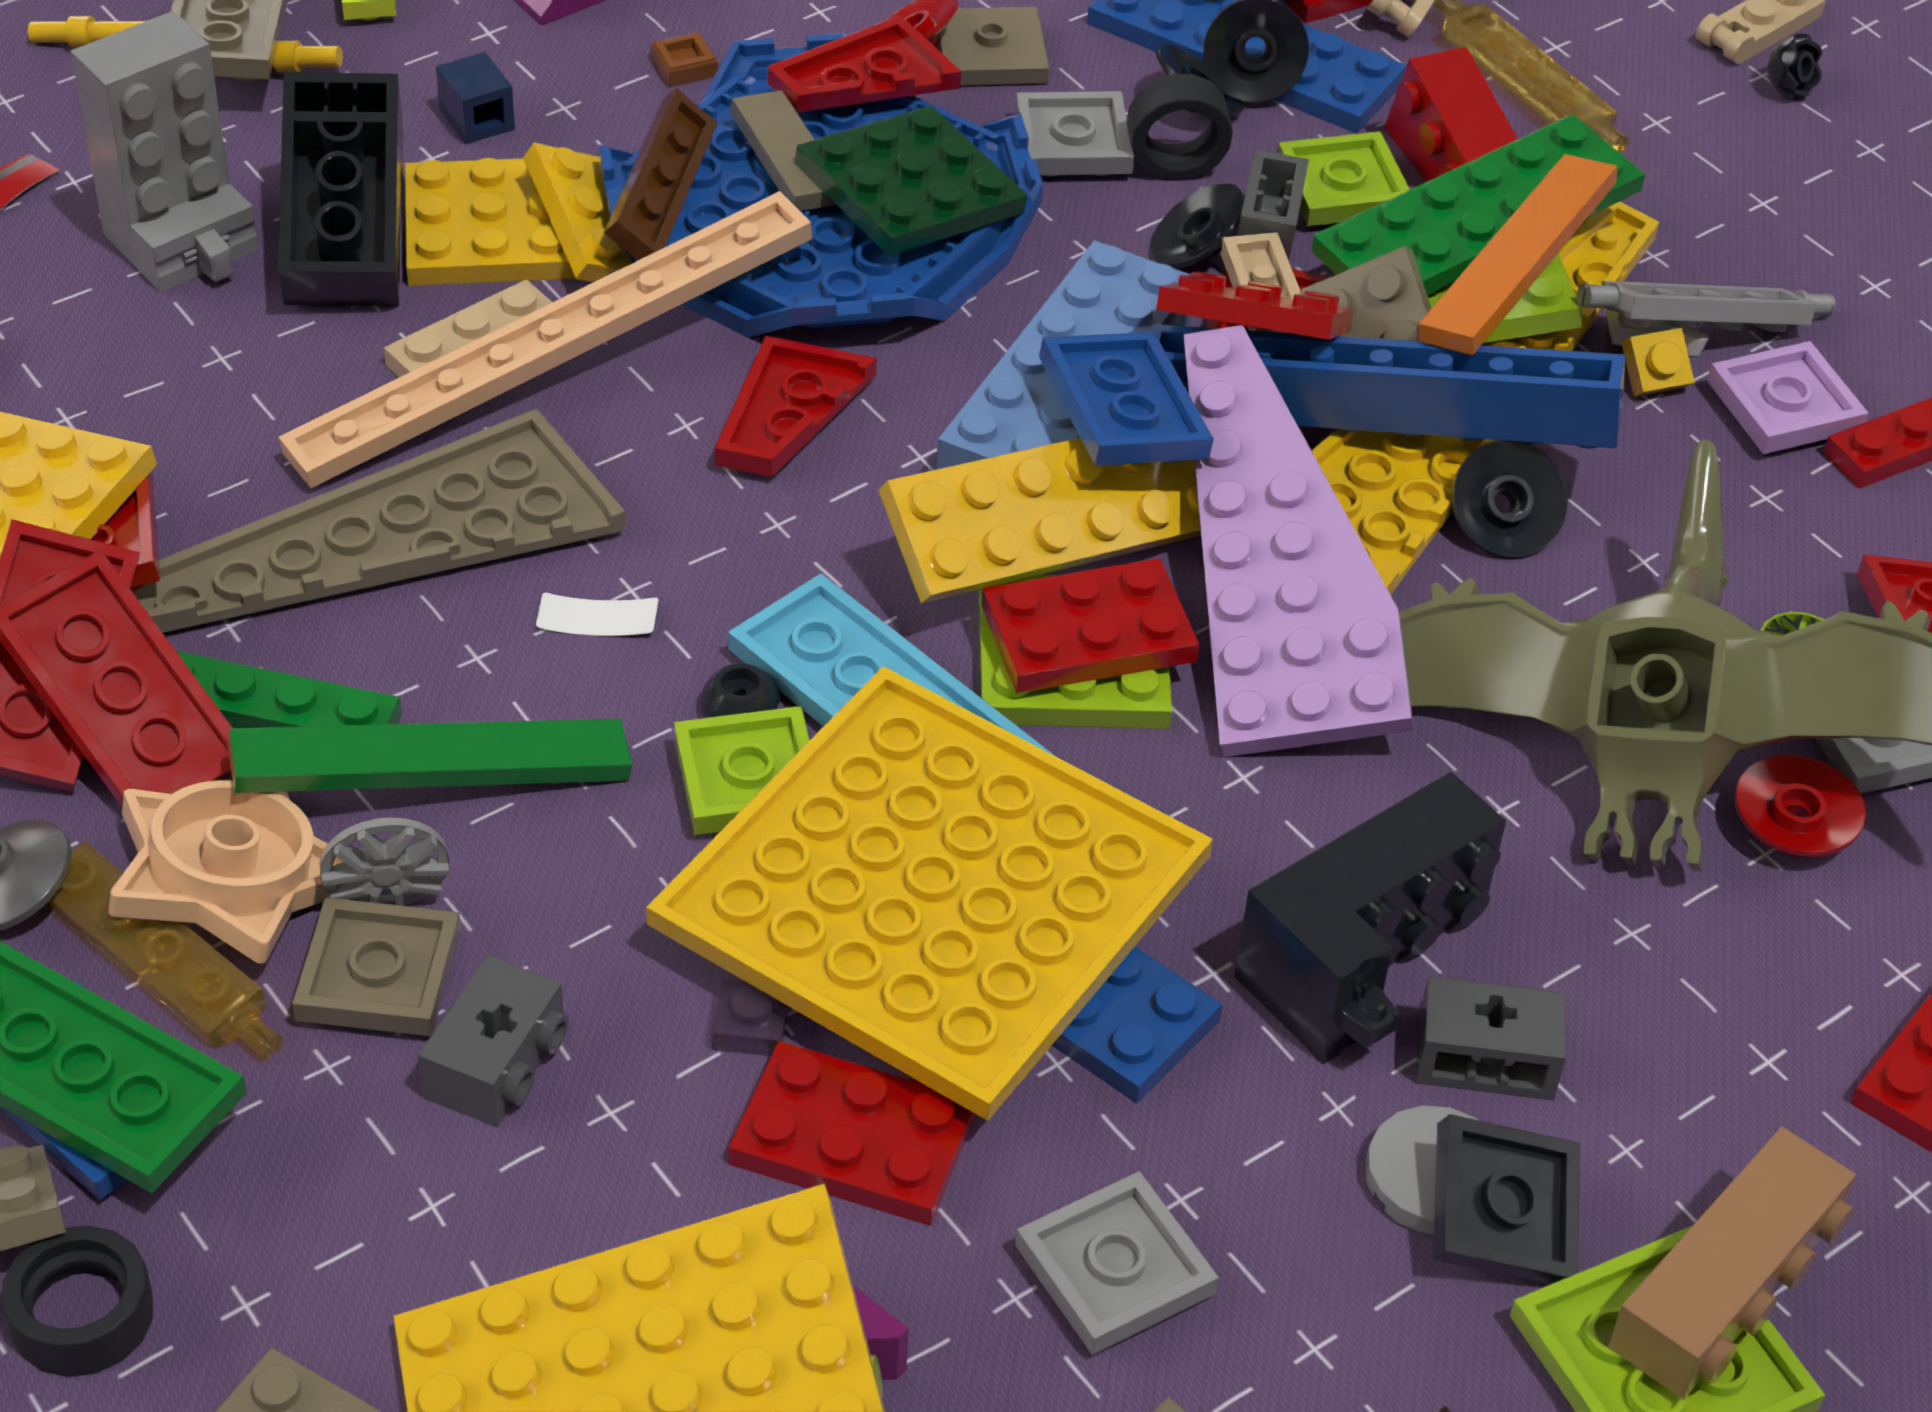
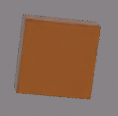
(684, 59)

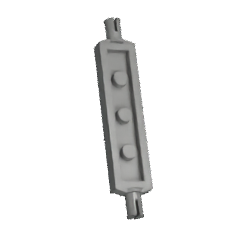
(1718, 305)

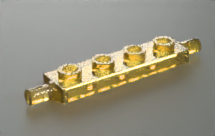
(1526, 69)
(165, 959)

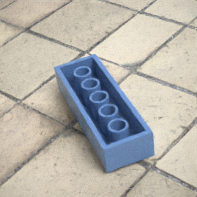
(1017, 401)

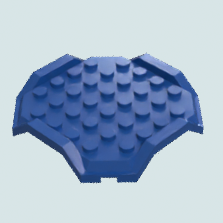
(840, 271)

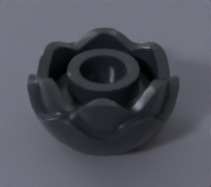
(1795, 65)
(738, 690)

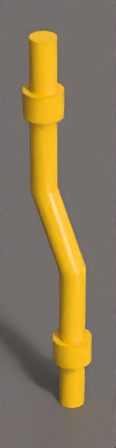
(82, 30)

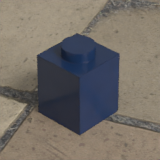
(475, 97)

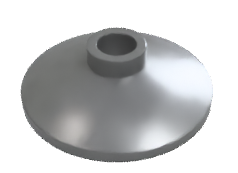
(32, 868)

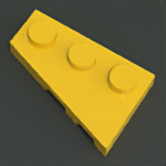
(577, 208)

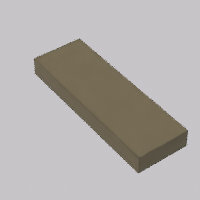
(774, 133)

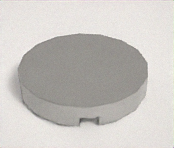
(1404, 1165)

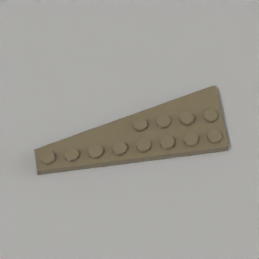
(440, 511)

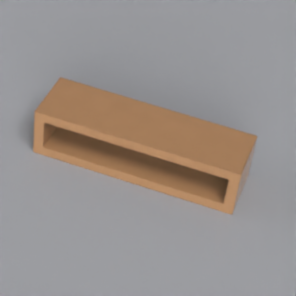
(1732, 1264)

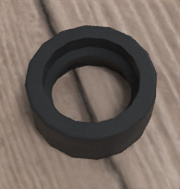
(1168, 96)
(86, 1347)

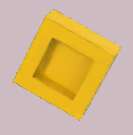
(1657, 362)

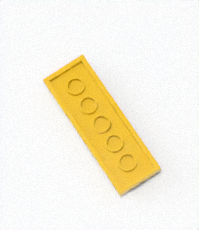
(1034, 515)

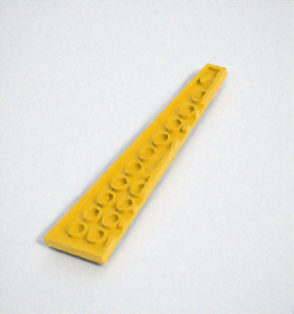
(1402, 485)

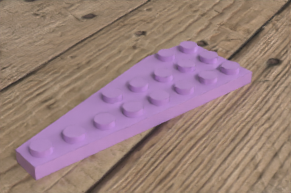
(1294, 603)

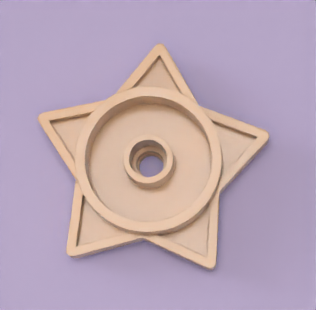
(220, 863)

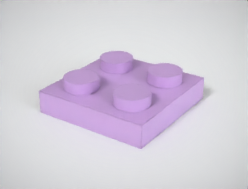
(1786, 396)

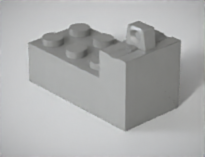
(161, 153)

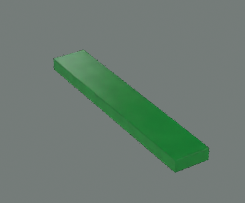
(427, 755)

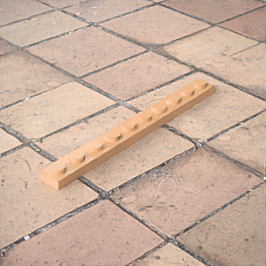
(543, 339)

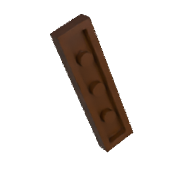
(661, 176)

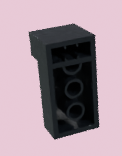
(340, 189)
(1338, 918)

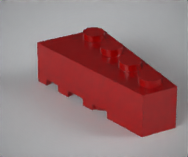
(1446, 113)

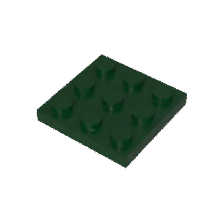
(910, 180)

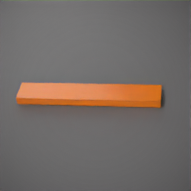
(1517, 255)

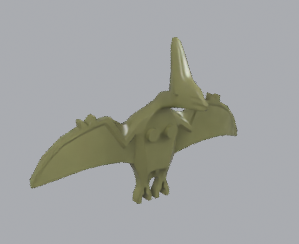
(1671, 678)

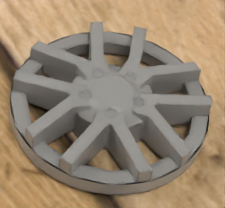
(385, 863)

